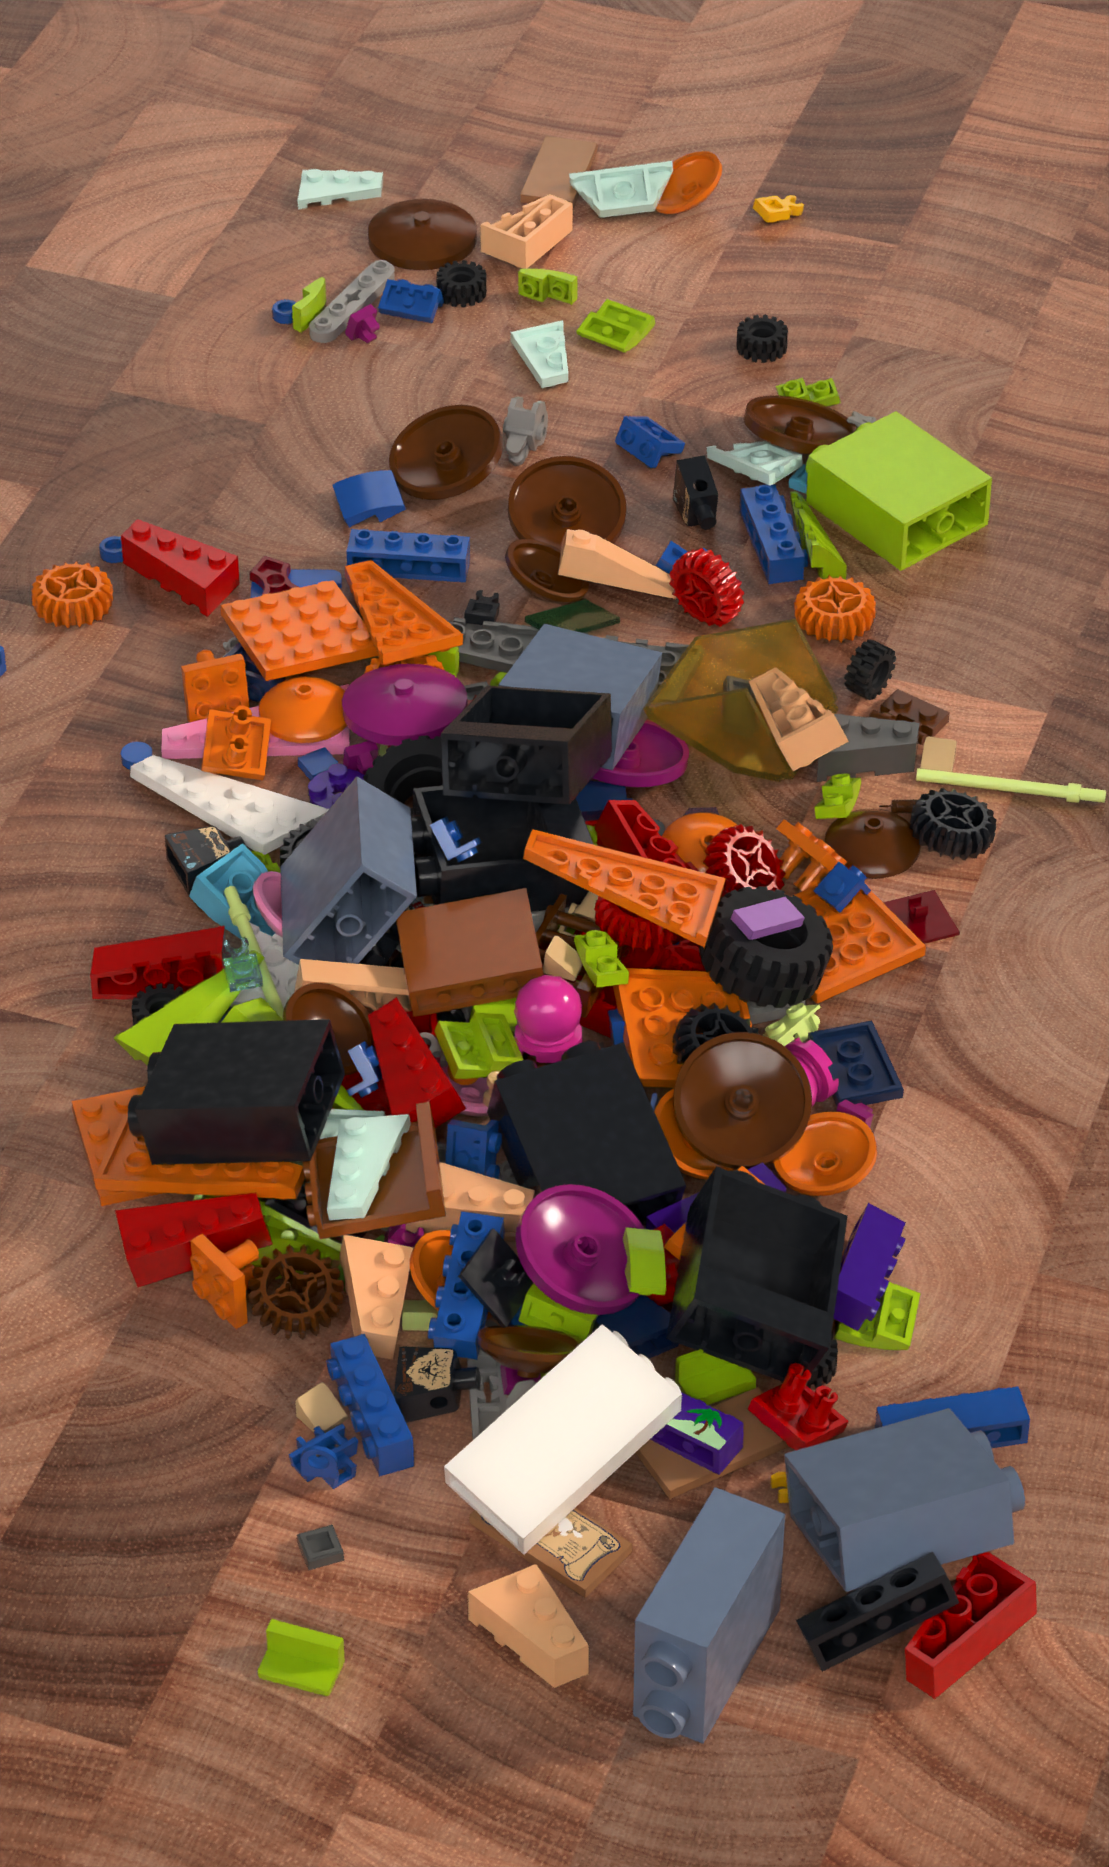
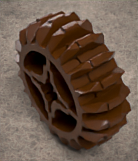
(272, 1306)

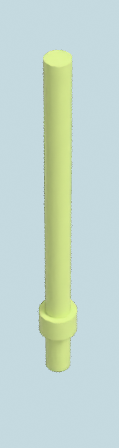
(1072, 792)
(240, 917)

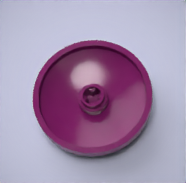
(402, 703)
(649, 760)
(576, 1248)

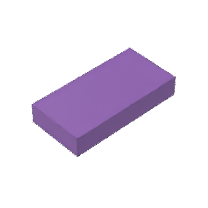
(767, 918)

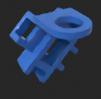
(330, 1459)

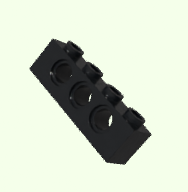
(877, 1611)

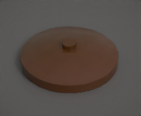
(422, 234)
(795, 423)
(446, 452)
(563, 496)
(742, 1100)

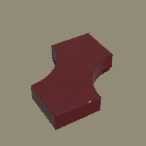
(272, 575)

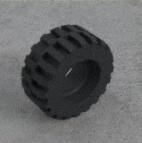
(407, 767)
(773, 967)

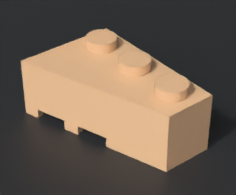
(528, 234)
(376, 1289)
(533, 1623)

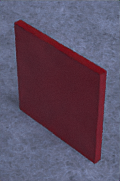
(924, 916)

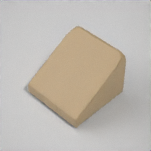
(938, 754)
(562, 960)
(320, 1409)

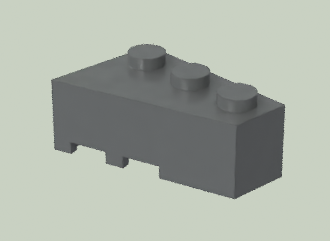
(872, 746)

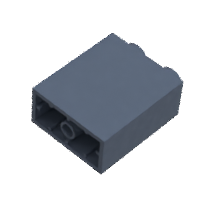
(590, 663)
(348, 878)
(901, 1495)
(707, 1616)

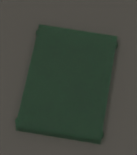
(577, 616)

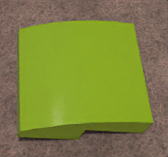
(616, 326)
(477, 1046)
(892, 1324)

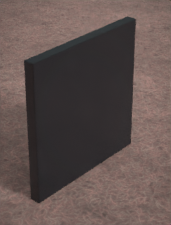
(497, 1278)

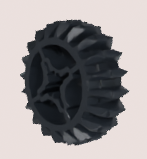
(953, 824)
(711, 1023)

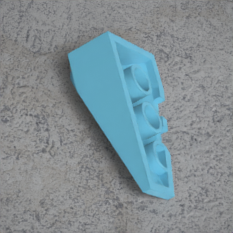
(236, 869)

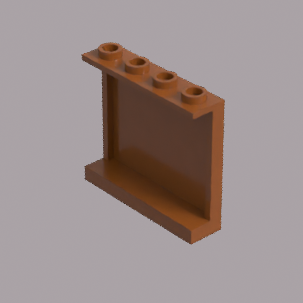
(468, 951)
(405, 1195)

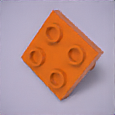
(214, 685)
(236, 743)
(805, 845)
(222, 1278)

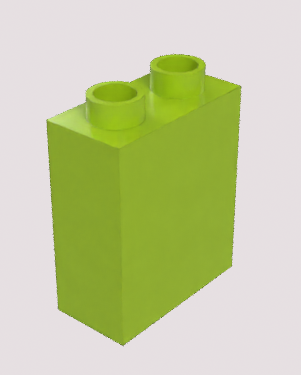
(898, 490)

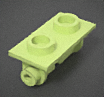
(797, 1022)

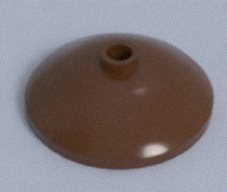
(536, 570)
(874, 842)
(345, 1012)
(527, 1348)

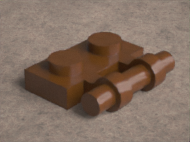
(912, 709)

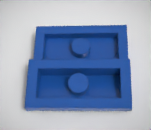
(368, 496)

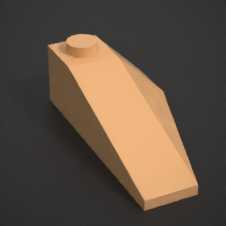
(599, 561)

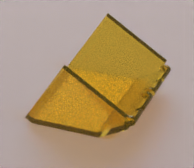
(729, 723)

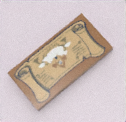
(573, 1552)

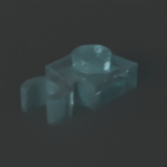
(241, 967)

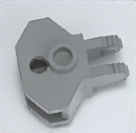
(524, 429)

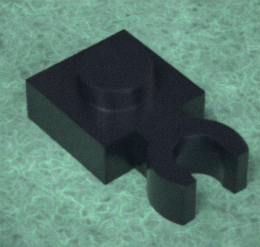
(482, 609)

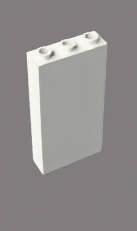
(563, 1438)

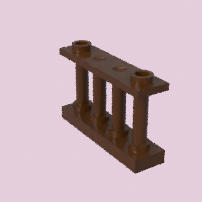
(553, 919)

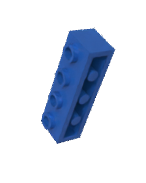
(773, 534)
(412, 554)
(459, 1310)
(371, 1405)

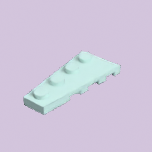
(361, 1160)

